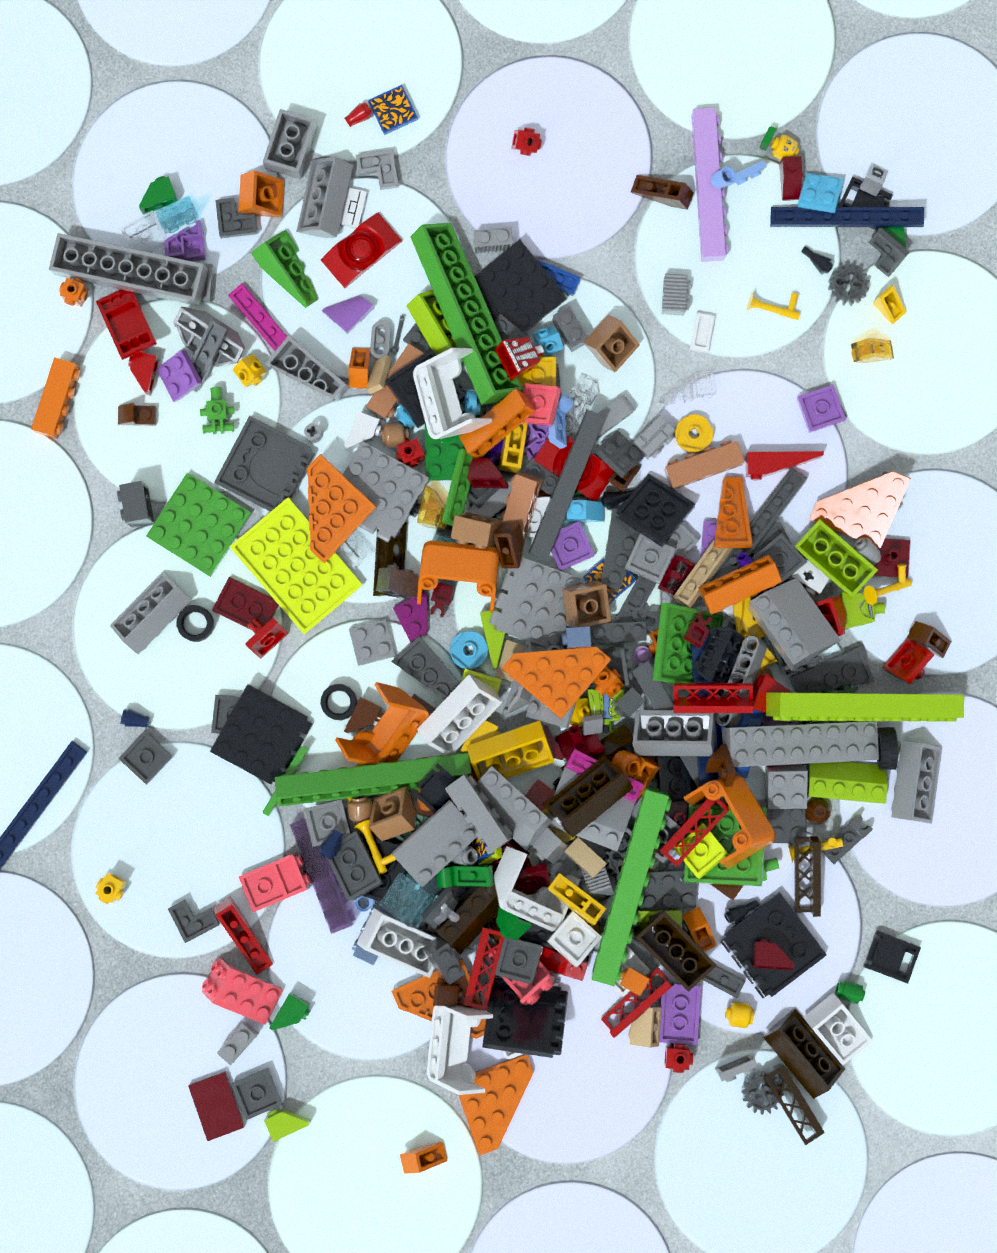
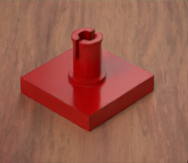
(265, 636)
(908, 661)

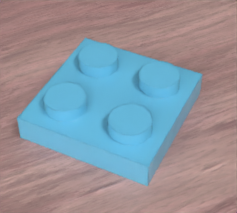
(820, 192)

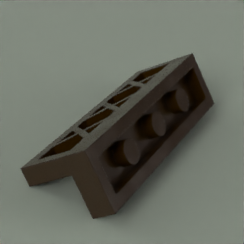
(385, 556)
(815, 875)
(797, 1099)

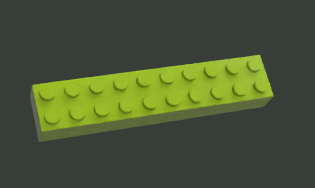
(864, 707)

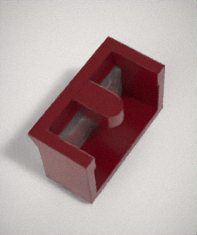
(675, 575)

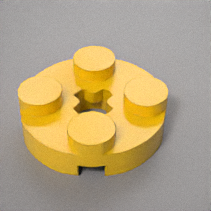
(702, 427)

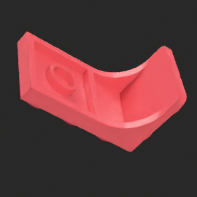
(275, 882)
(240, 992)
(527, 992)

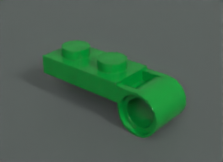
(465, 876)

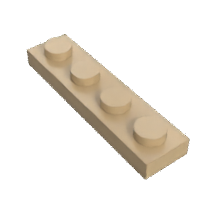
(701, 575)

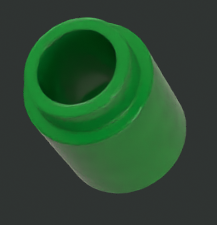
(850, 991)

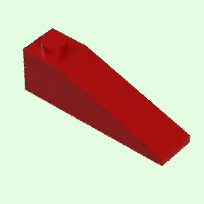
(769, 463)
(242, 935)
(558, 963)

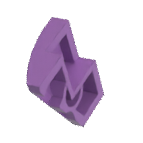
(187, 244)
(349, 312)
(535, 438)

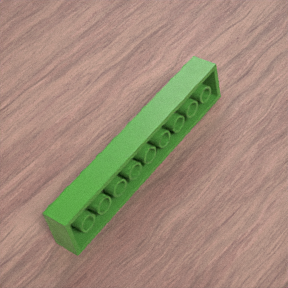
(463, 309)
(628, 891)

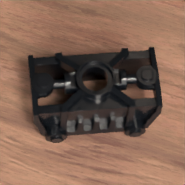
(719, 654)

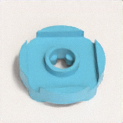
(470, 402)
(467, 639)

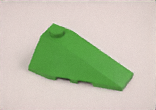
(280, 261)

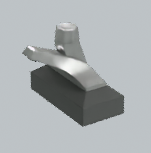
(442, 908)

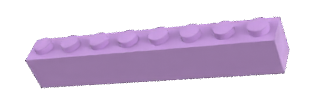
(708, 197)

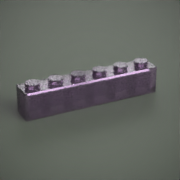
(323, 880)

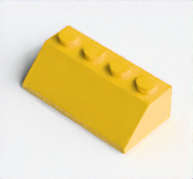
(512, 751)

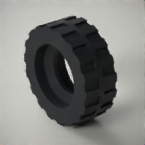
(887, 748)

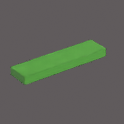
(458, 489)
(290, 771)

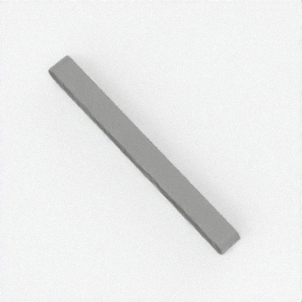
(613, 414)

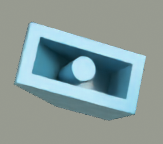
(585, 511)

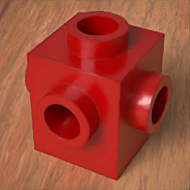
(520, 141)
(415, 450)
(671, 1055)

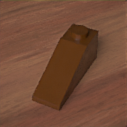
(663, 191)

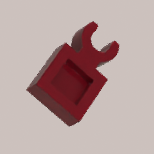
(442, 596)
(696, 631)

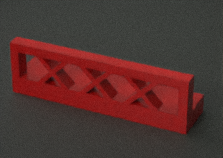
(713, 704)
(685, 828)
(478, 966)
(624, 1023)

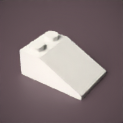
(837, 1029)

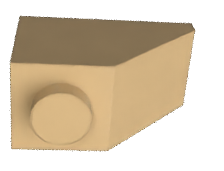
(646, 1029)

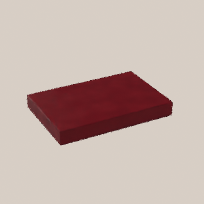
(244, 604)
(216, 1106)

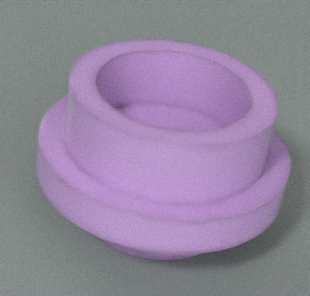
(641, 655)

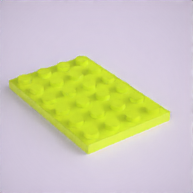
(295, 577)

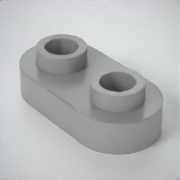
(380, 341)

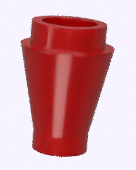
(358, 114)

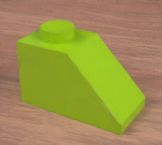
(284, 1123)

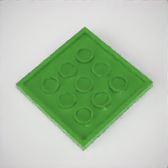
(198, 524)
(672, 651)
(747, 872)

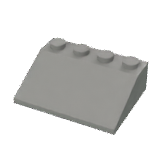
(793, 623)
(608, 827)

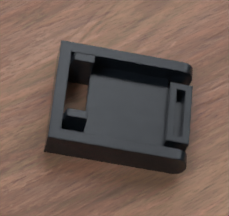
(863, 198)
(433, 788)
(888, 956)

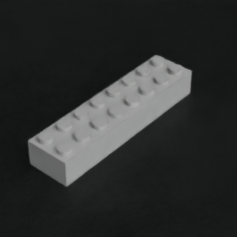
(128, 269)
(802, 743)

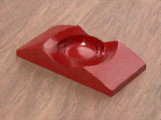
(361, 250)
(126, 323)
(595, 474)

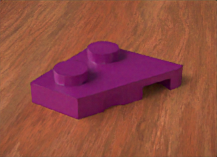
(413, 617)

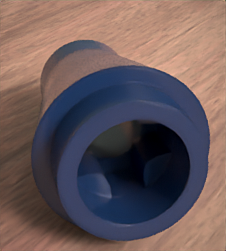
(132, 718)
(331, 845)

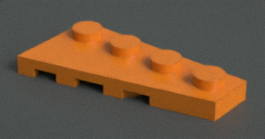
(732, 516)

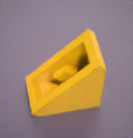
(890, 305)

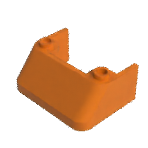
(459, 563)
(392, 731)
(755, 826)

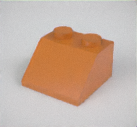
(261, 194)

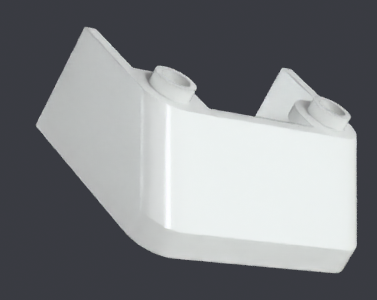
(439, 395)
(542, 910)
(450, 1045)

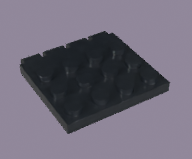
(518, 288)
(261, 735)
(782, 926)
(522, 1027)

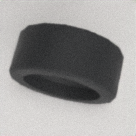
(182, 616)
(324, 701)

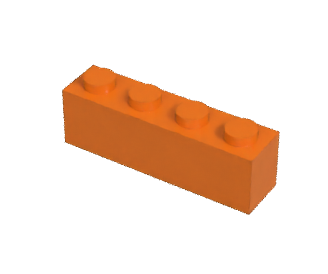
(55, 398)
(505, 418)
(740, 584)

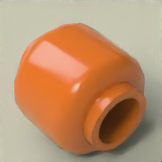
(627, 762)

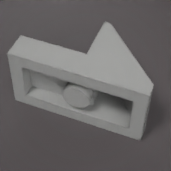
(874, 180)

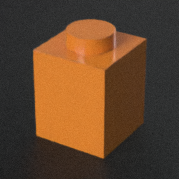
(634, 980)

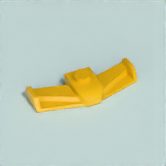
(749, 627)

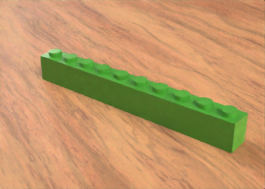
(364, 779)

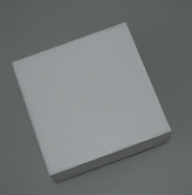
(592, 724)

